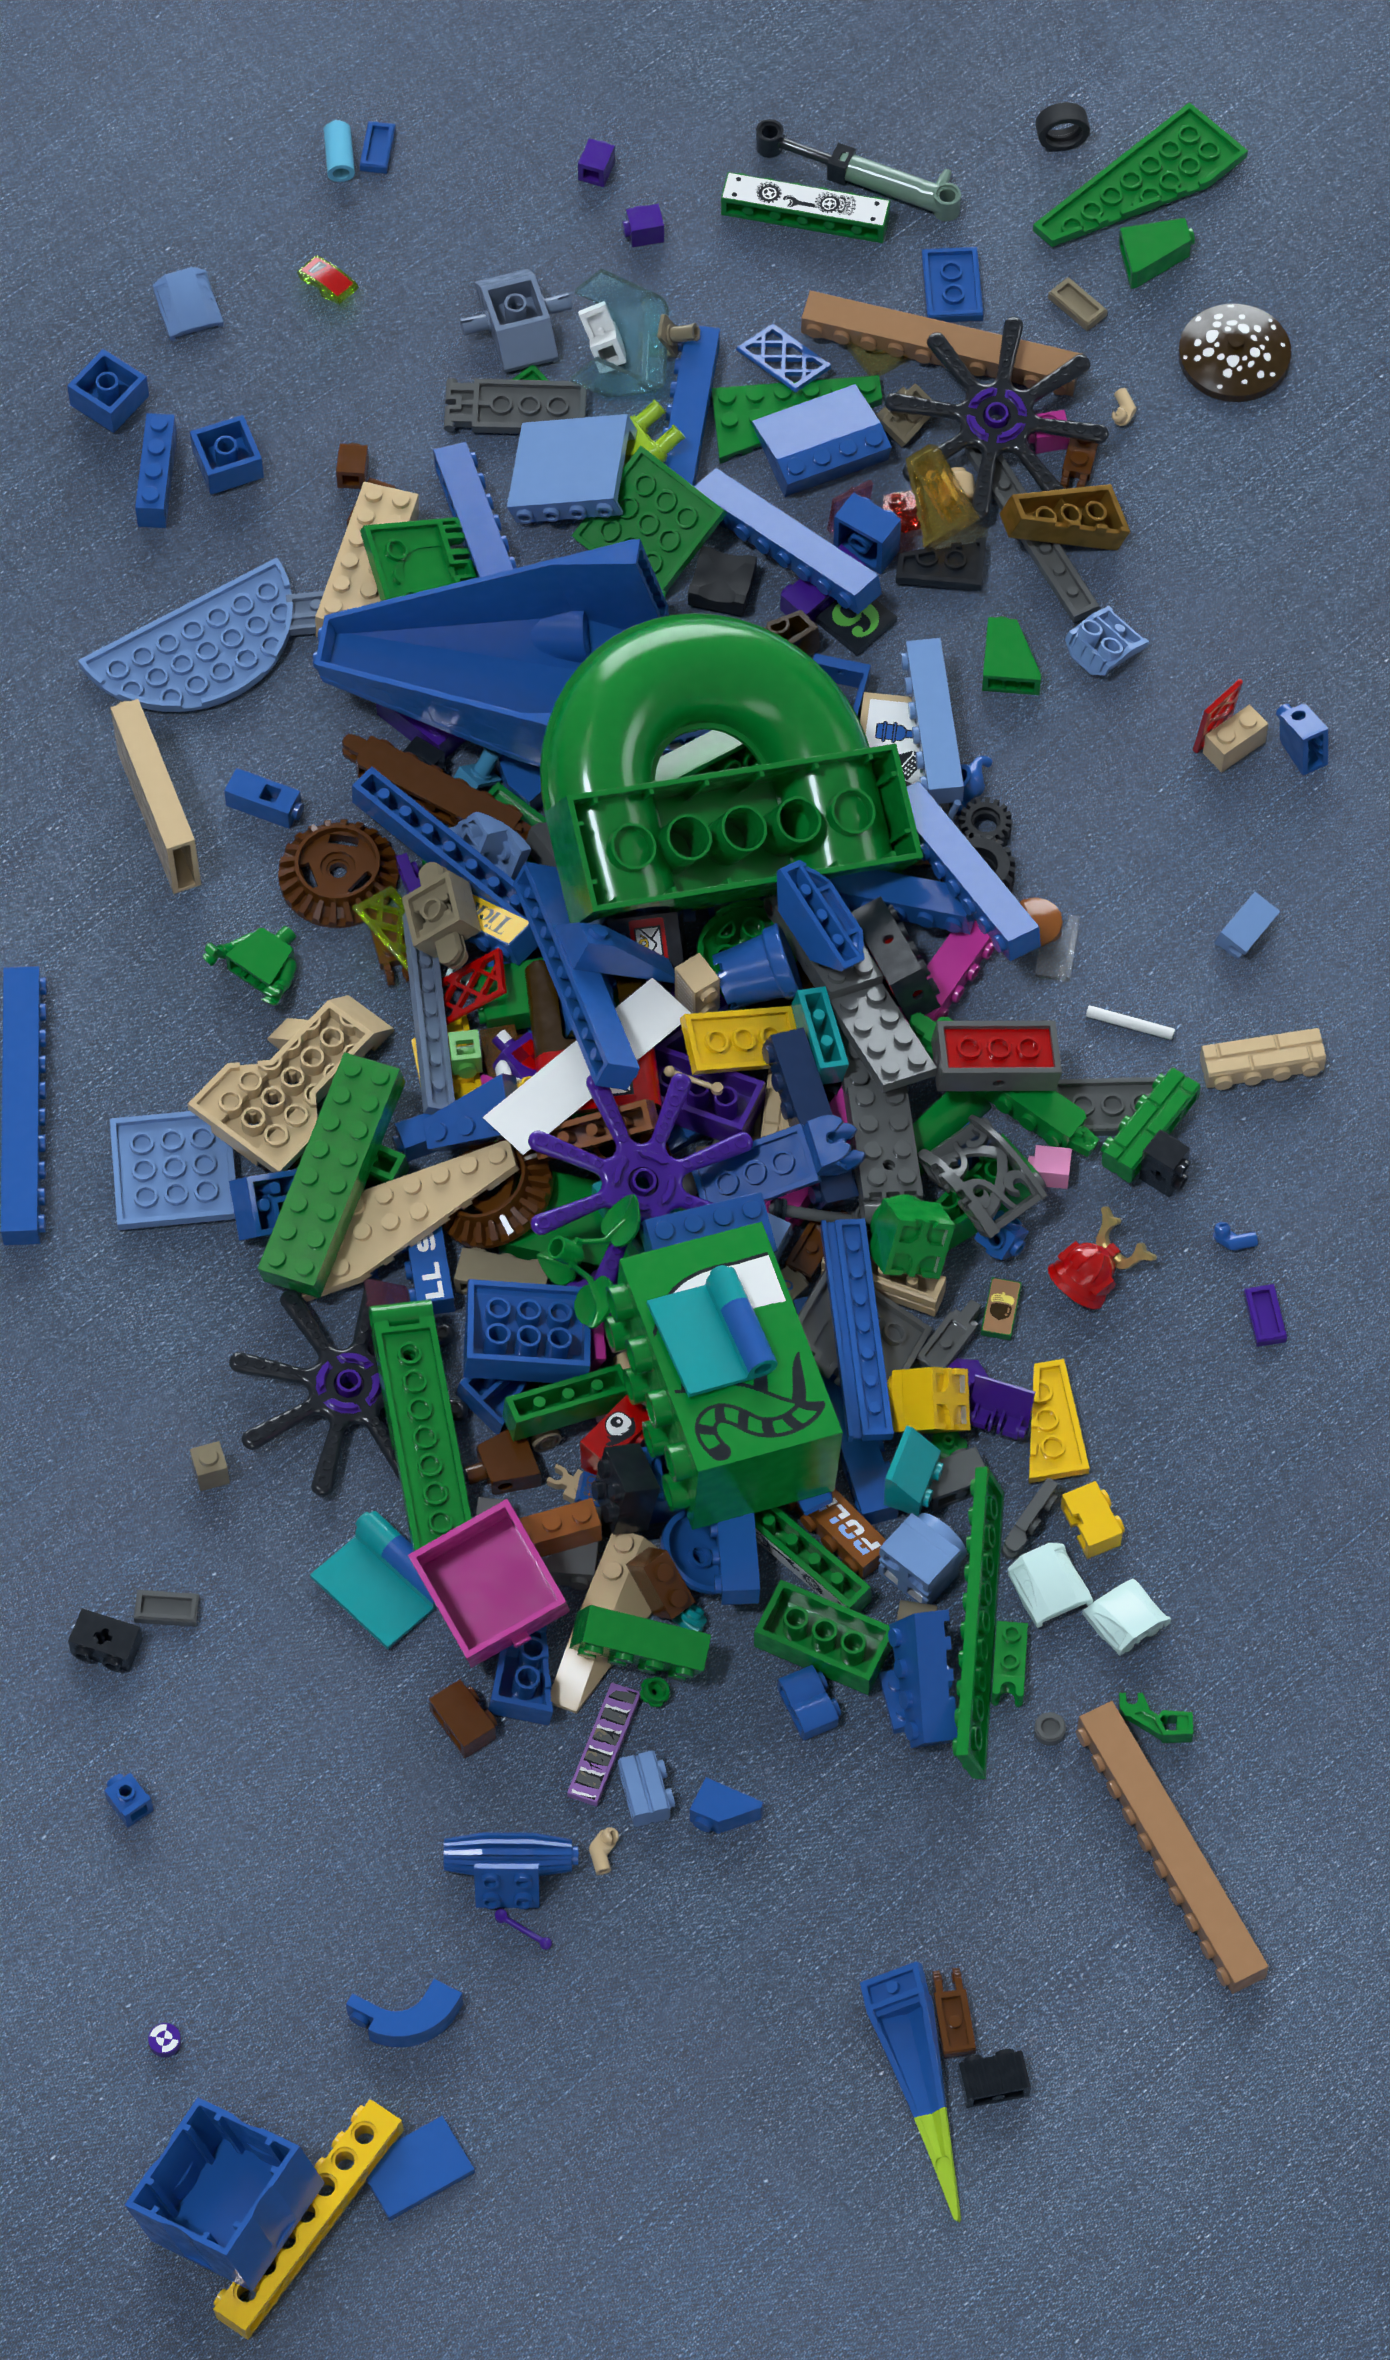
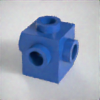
(1007, 1242)

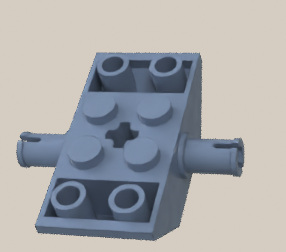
(517, 319)

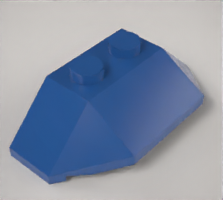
(818, 917)

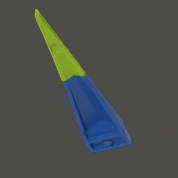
(906, 2027)

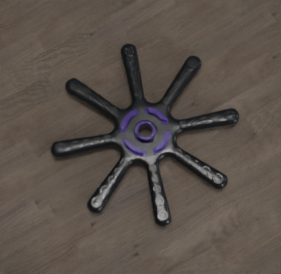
(1001, 399)
(325, 1389)

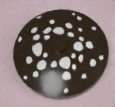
(1234, 352)

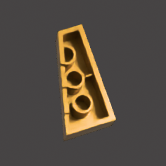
(1067, 517)

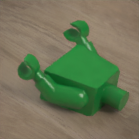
(260, 960)

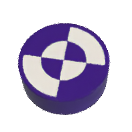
(164, 2040)

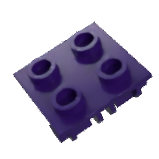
(1001, 1406)

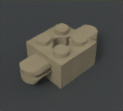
(441, 915)

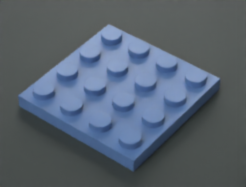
(170, 1171)

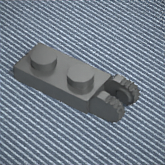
(1029, 1520)

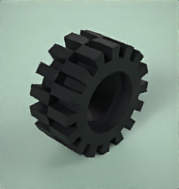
(989, 811)

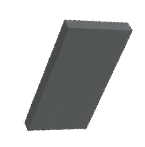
(1105, 1100)

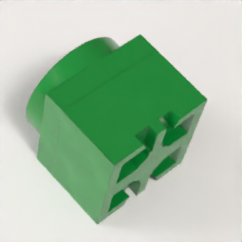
(910, 1236)

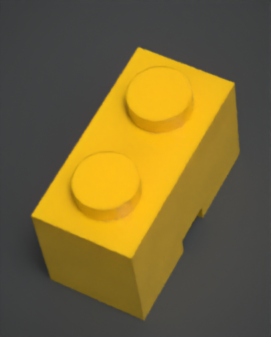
(1091, 1513)

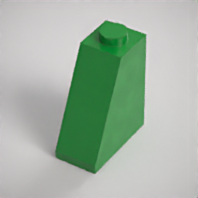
(1154, 248)
(1008, 659)

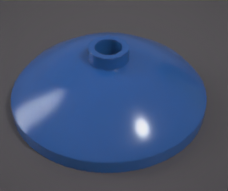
(687, 1545)

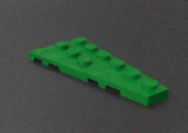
(740, 405)

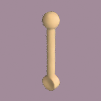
(716, 1088)

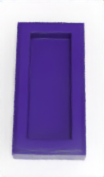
(1265, 1315)

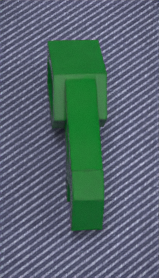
(1153, 1724)

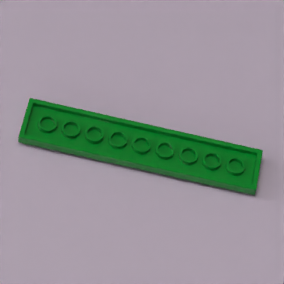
(979, 1624)

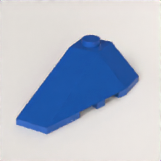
(609, 952)

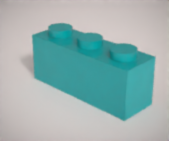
(814, 1013)

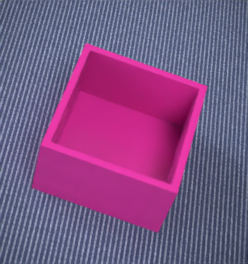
(489, 1583)

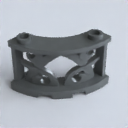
(982, 1209)

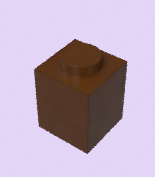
(352, 465)

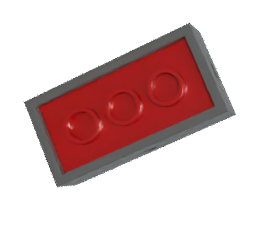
(996, 1055)

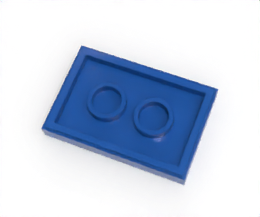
(952, 284)
(418, 2168)

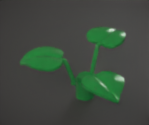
(565, 1255)

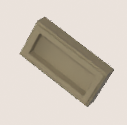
(1077, 304)

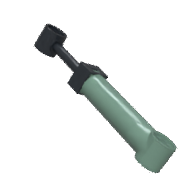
(845, 166)

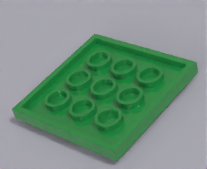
(661, 512)

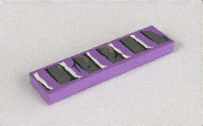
(604, 1744)

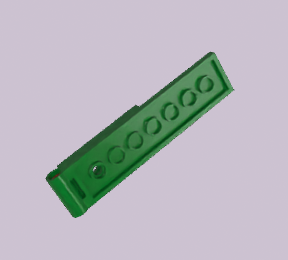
(419, 1419)

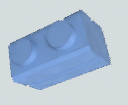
(645, 1789)

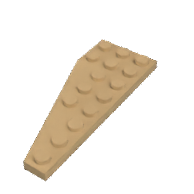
(412, 1208)

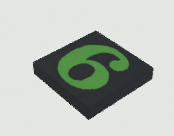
(854, 629)

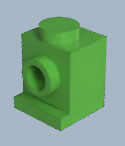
(465, 1060)

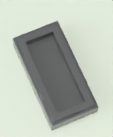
(166, 1608)

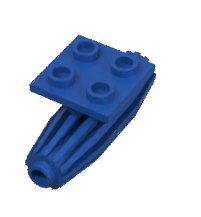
(508, 1865)

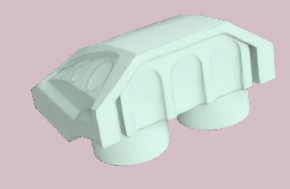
(1048, 1583)
(1125, 1616)

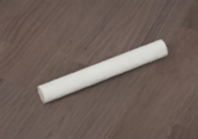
(1130, 1022)

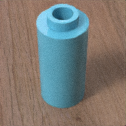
(339, 151)

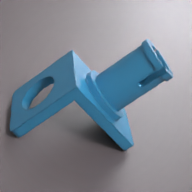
(480, 773)

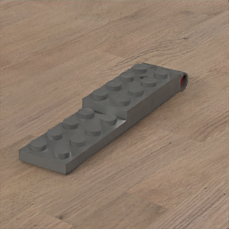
(866, 1015)
(882, 1134)

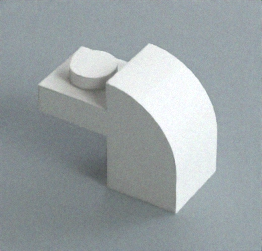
(603, 334)

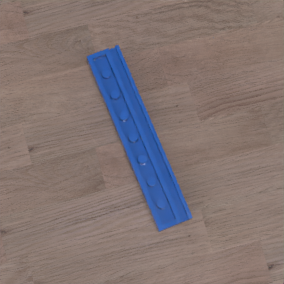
(856, 1330)

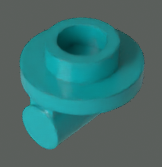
(691, 1618)

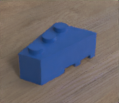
(487, 1398)

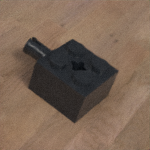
(625, 1489)

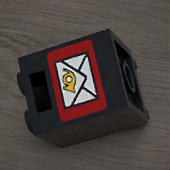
(657, 930)

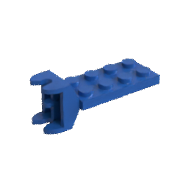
(783, 1162)

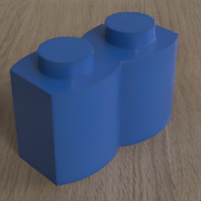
(808, 1702)

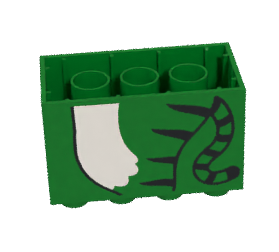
(740, 1443)

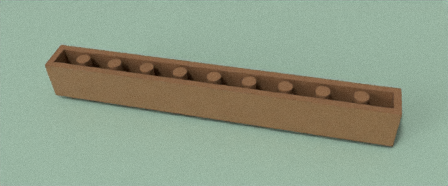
(907, 334)
(1172, 1848)

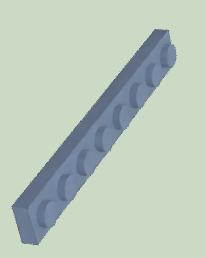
(429, 1027)

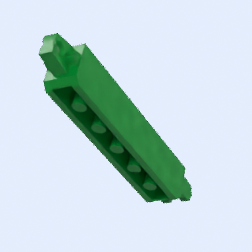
(1042, 1112)

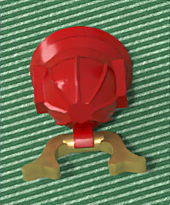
(1088, 1268)

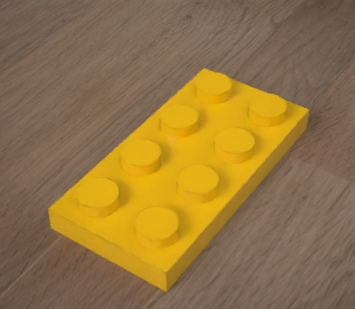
(732, 1038)

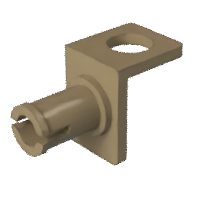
(672, 335)

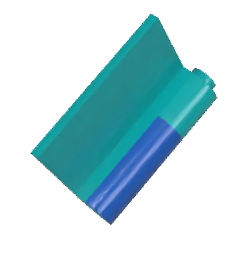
(713, 1334)
(377, 1580)

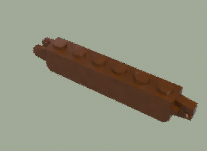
(438, 793)

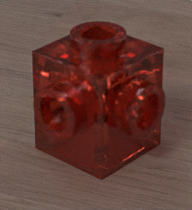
(905, 507)

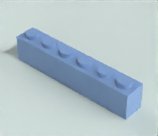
(933, 720)

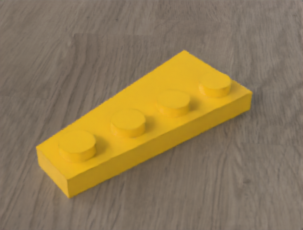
(1055, 1430)

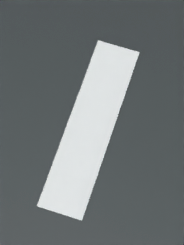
(561, 1084)

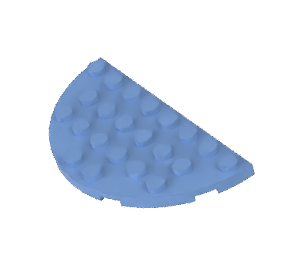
(202, 649)

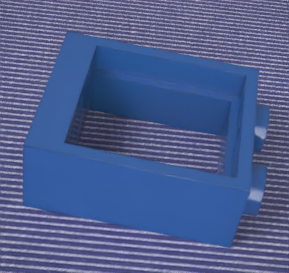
(847, 673)

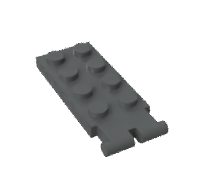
(508, 403)

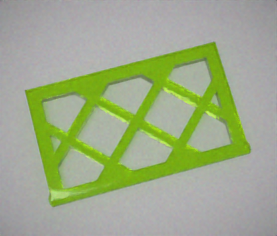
(377, 925)

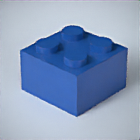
(108, 390)
(226, 454)
(868, 532)

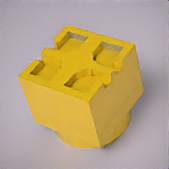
(929, 1399)

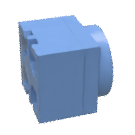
(921, 1557)

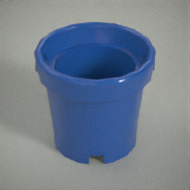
(758, 969)

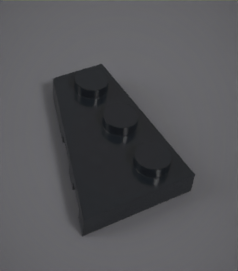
(945, 567)

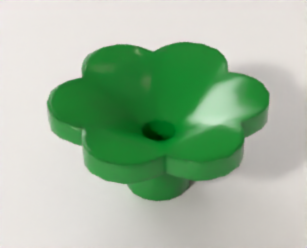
(941, 1441)

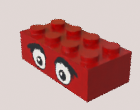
(617, 1428)

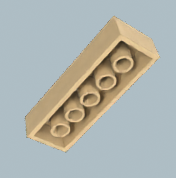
(351, 578)

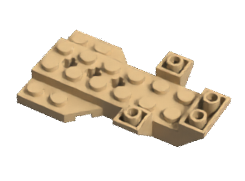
(306, 1054)

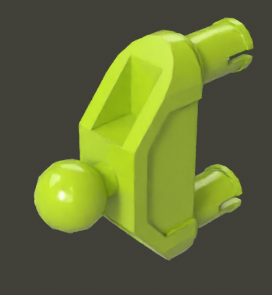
(642, 423)

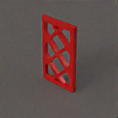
(1217, 713)
(477, 966)

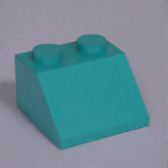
(912, 1473)

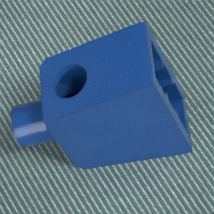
(1303, 737)

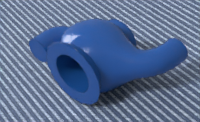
(973, 780)

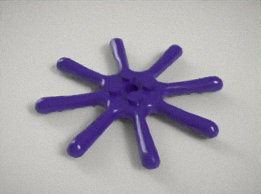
(633, 1161)

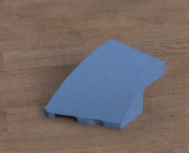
(494, 841)

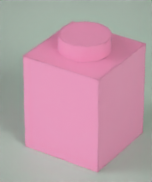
(1052, 1165)

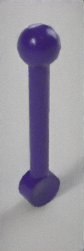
(501, 1917)

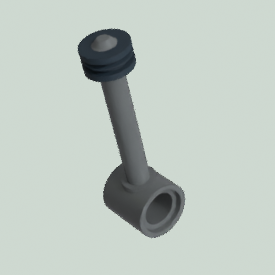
(780, 1209)

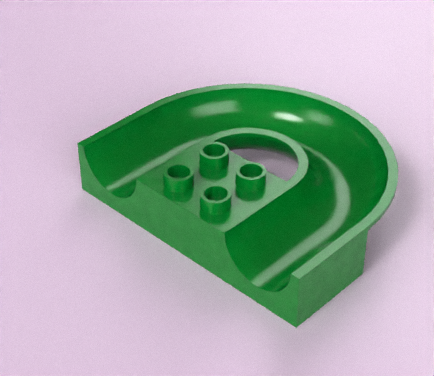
(720, 833)

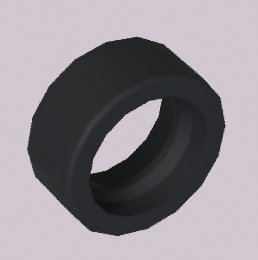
(1062, 114)

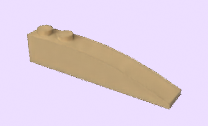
(610, 1589)

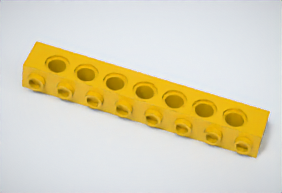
(369, 2119)

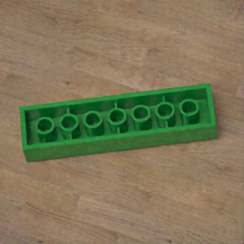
(331, 1175)

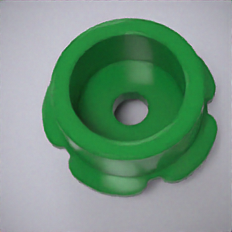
(660, 1686)

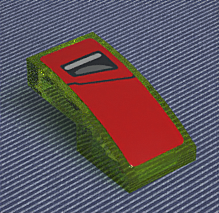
(328, 278)

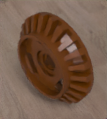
(331, 901)
(510, 1210)

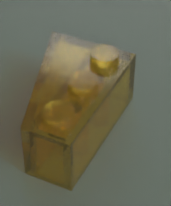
(938, 497)

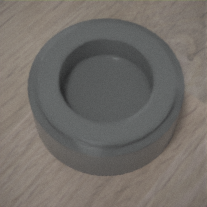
(1049, 1729)

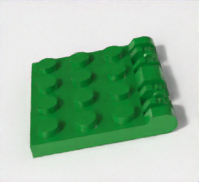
(416, 555)

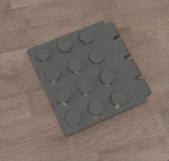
(900, 1332)

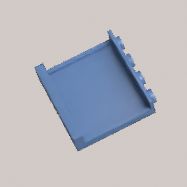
(569, 468)

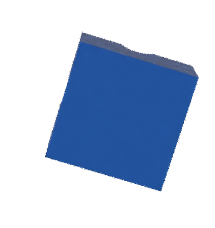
(225, 2194)

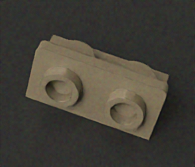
(903, 426)

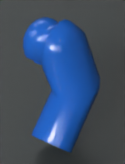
(1232, 1241)

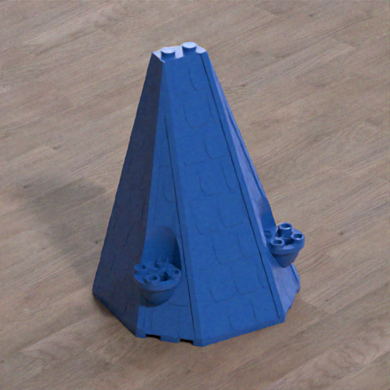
(491, 648)

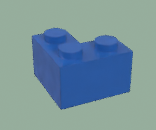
(257, 1202)

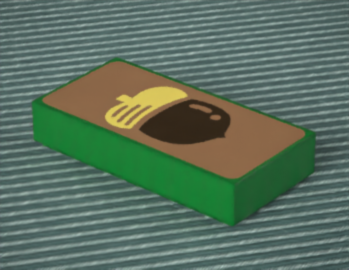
(1001, 1308)

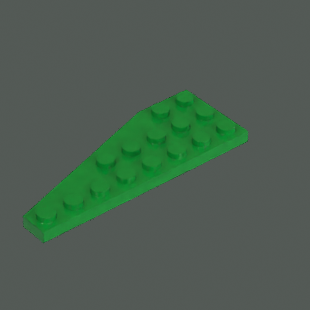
(1166, 165)

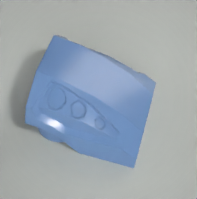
(186, 302)
(1103, 642)

